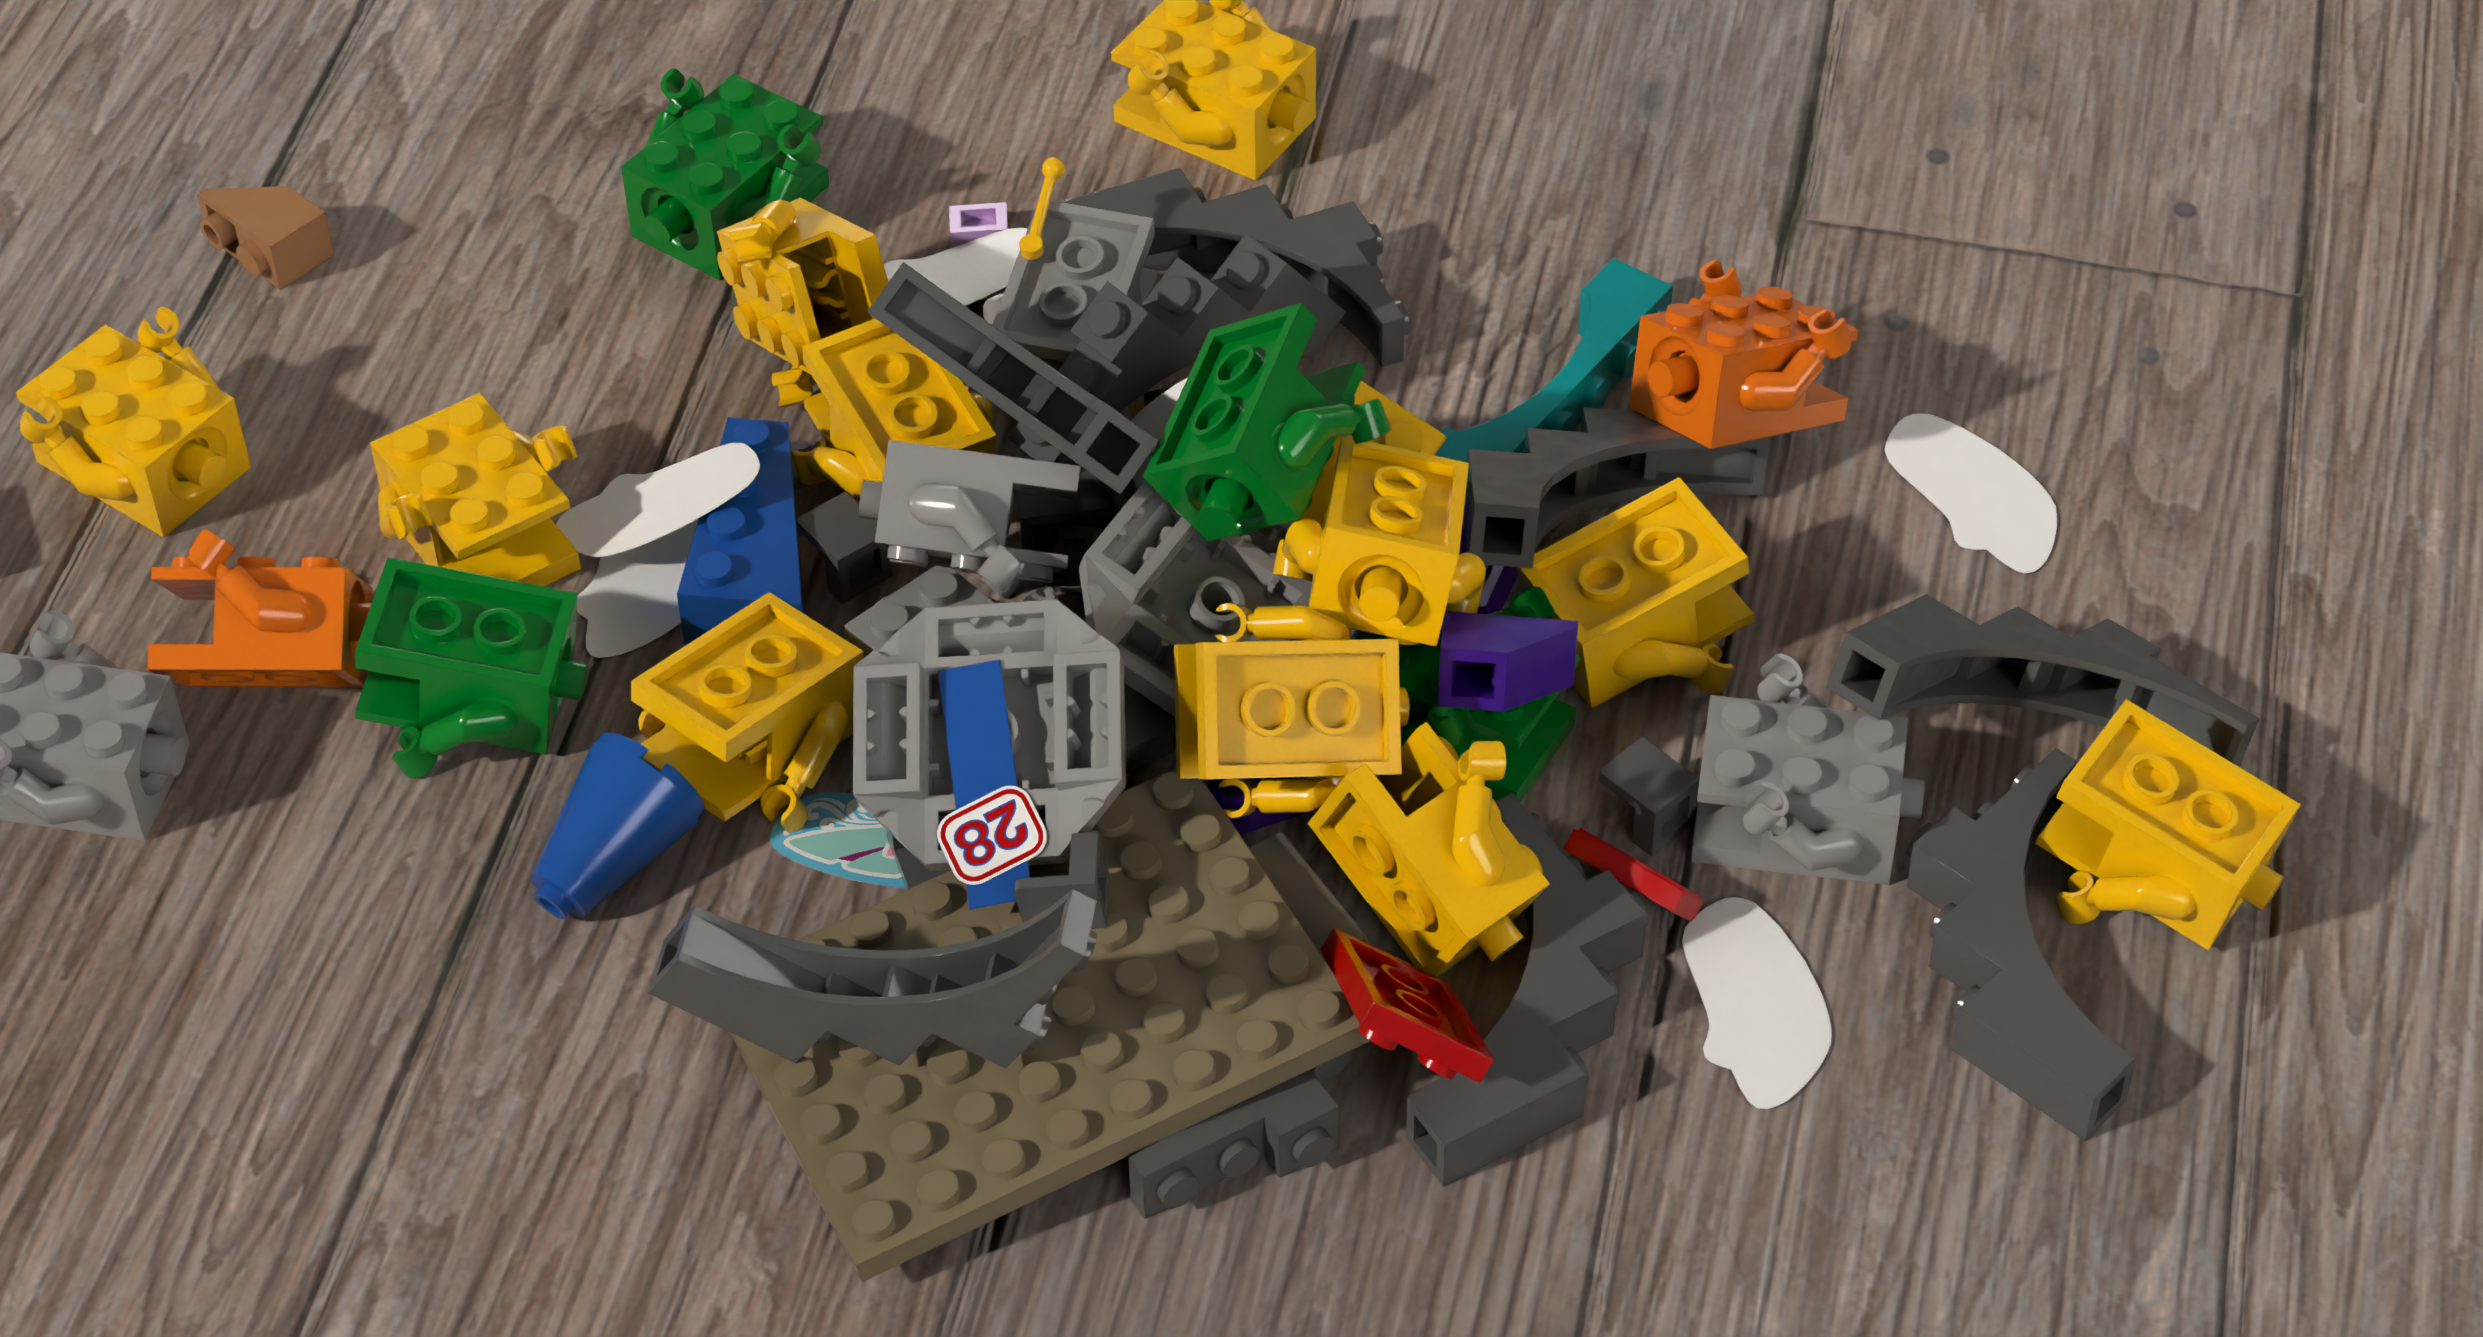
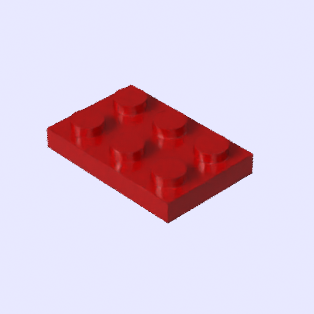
(1406, 1007)

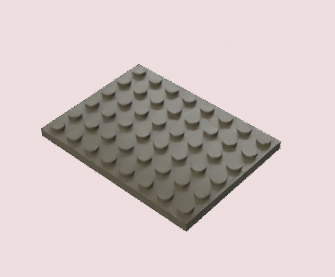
(1176, 1016)

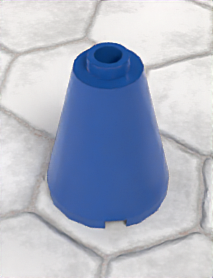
(611, 826)

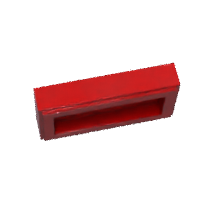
(1634, 874)

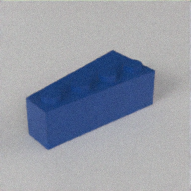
(749, 540)

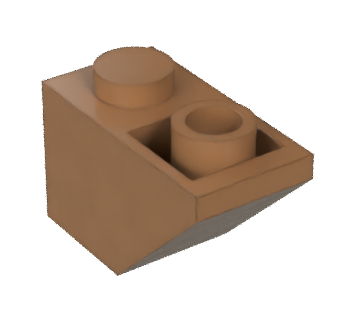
(267, 230)

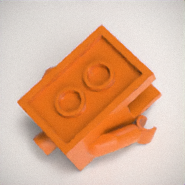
(1738, 364)
(268, 621)

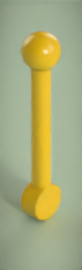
(1032, 244)

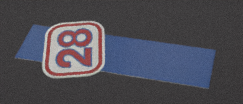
(993, 819)

